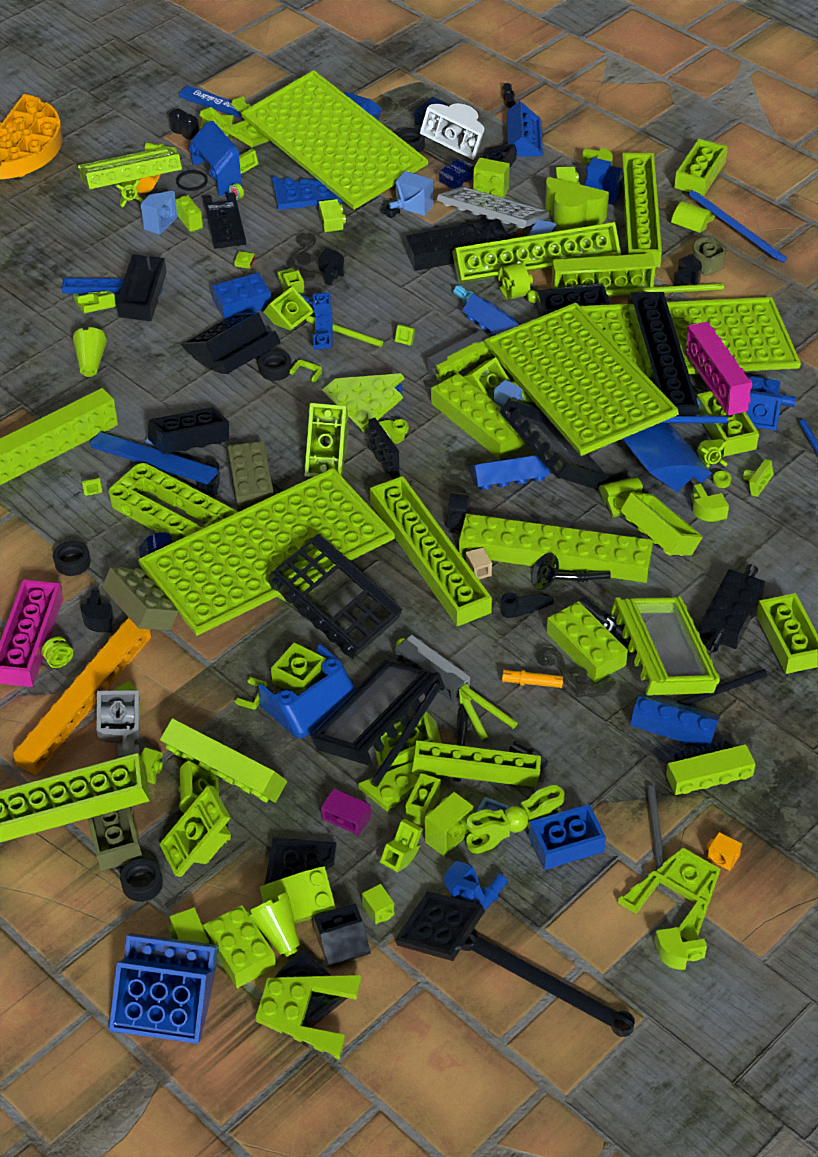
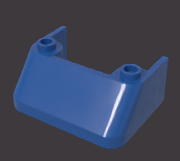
(217, 149)
(308, 710)

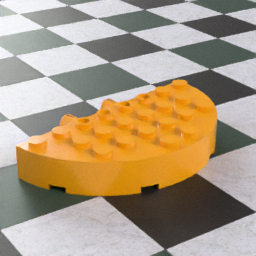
(28, 137)

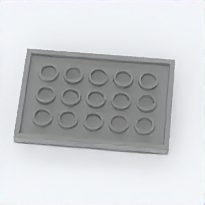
(492, 206)

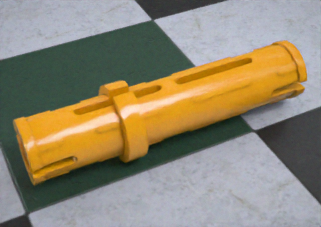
(522, 677)

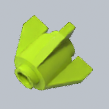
(131, 193)
(710, 452)

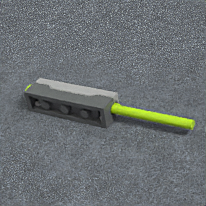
(416, 654)

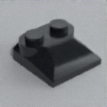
(502, 153)

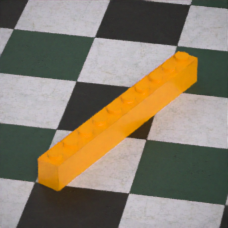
(80, 697)

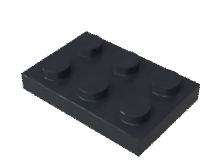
(384, 448)

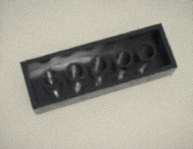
(436, 247)

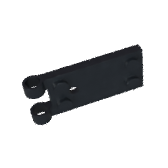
(224, 222)

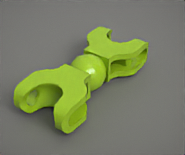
(499, 824)

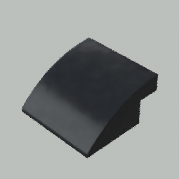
(232, 342)

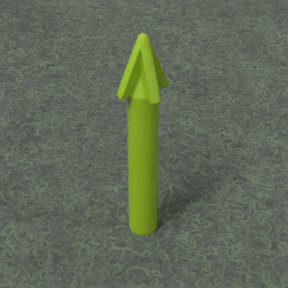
(465, 700)

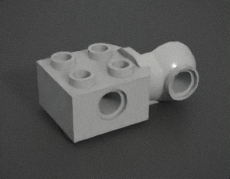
(119, 719)

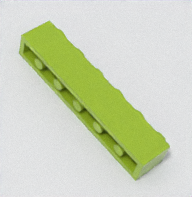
(476, 763)

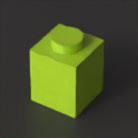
(378, 904)

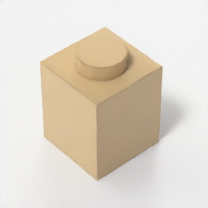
(479, 563)

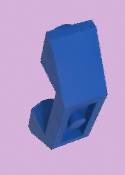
(323, 321)

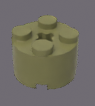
(711, 254)

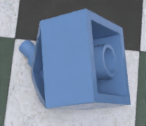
(413, 193)

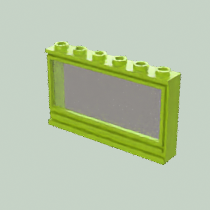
(129, 167)
(666, 646)

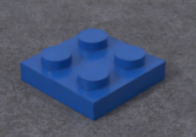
(764, 409)

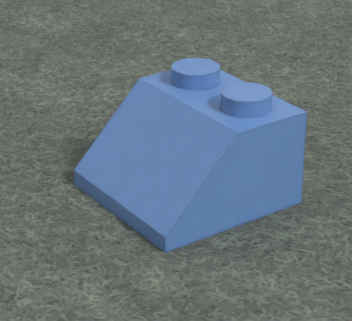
(159, 211)

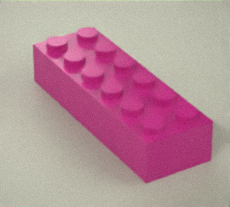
(718, 368)
(28, 630)

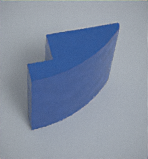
(667, 456)
(163, 988)

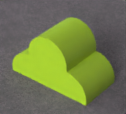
(575, 204)
(326, 439)

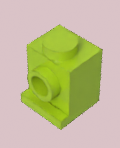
(153, 763)

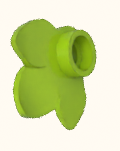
(395, 429)

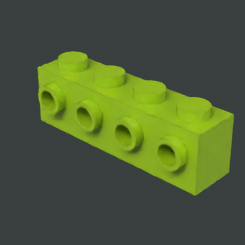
(710, 769)

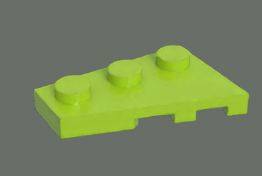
(393, 788)

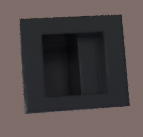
(213, 486)

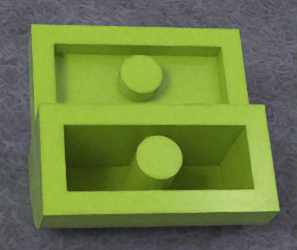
(692, 217)
(617, 492)

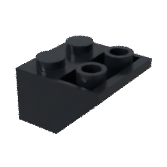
(341, 935)

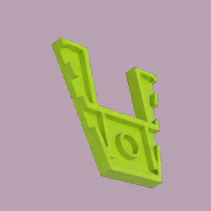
(242, 130)
(685, 875)
(287, 1000)

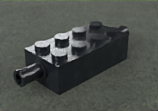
(732, 608)

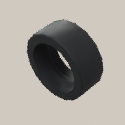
(413, 134)
(273, 356)
(74, 568)
(141, 866)

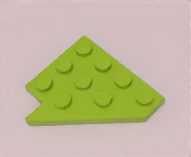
(365, 396)

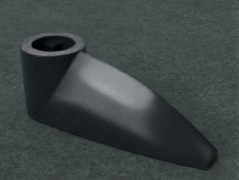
(516, 606)

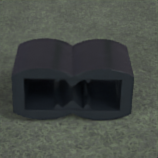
(183, 123)

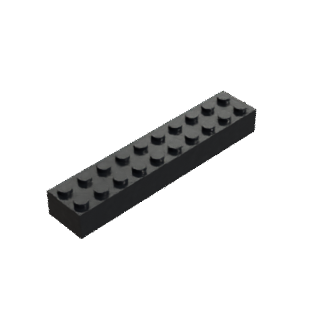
(661, 350)

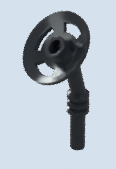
(550, 573)

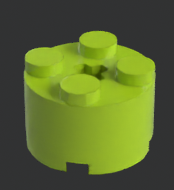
(514, 281)

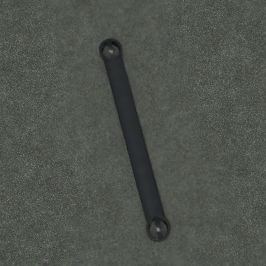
(550, 984)

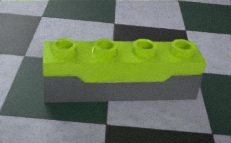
(458, 356)

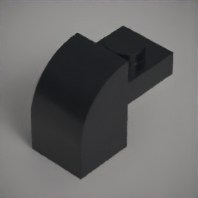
(332, 265)
(688, 271)
(458, 508)
(97, 616)

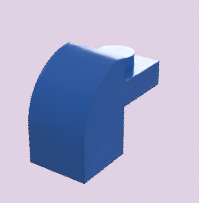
(462, 883)

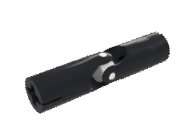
(606, 620)

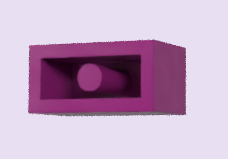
(346, 811)

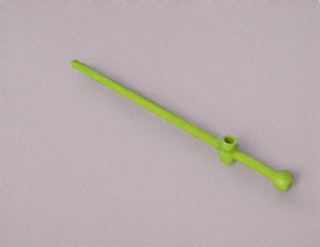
(532, 295)

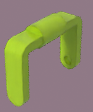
(308, 365)
(247, 704)

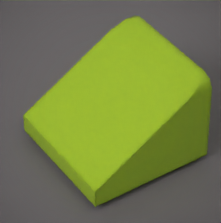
(92, 487)

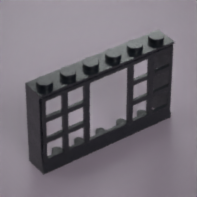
(315, 615)

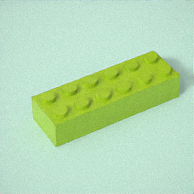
(612, 271)
(476, 415)
(223, 762)

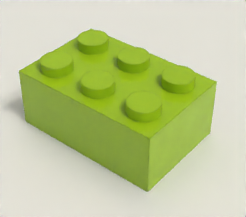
(241, 946)

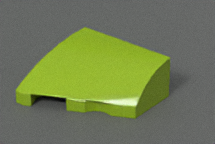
(95, 301)

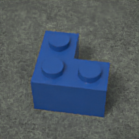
(596, 172)

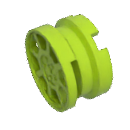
(57, 653)

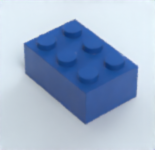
(241, 295)
(567, 836)

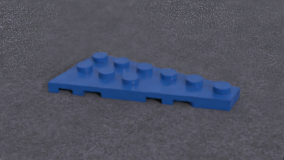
(300, 193)

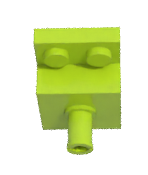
(197, 833)

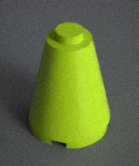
(89, 349)
(277, 923)

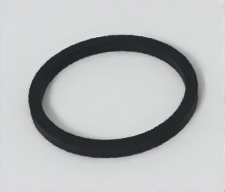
(189, 172)

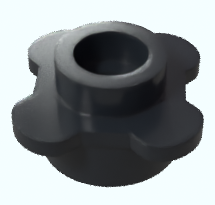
(390, 212)

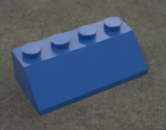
(524, 130)
(489, 315)
(507, 471)
(674, 720)

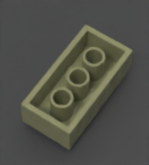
(250, 474)
(140, 598)
(115, 838)

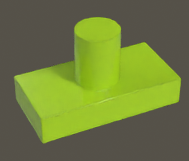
(248, 160)
(759, 478)

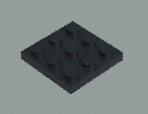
(440, 925)

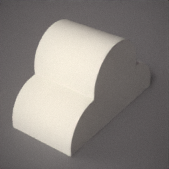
(454, 127)

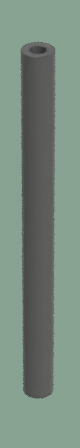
(655, 824)

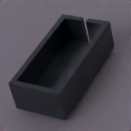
(141, 288)

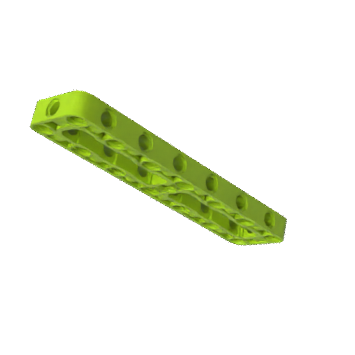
(126, 499)

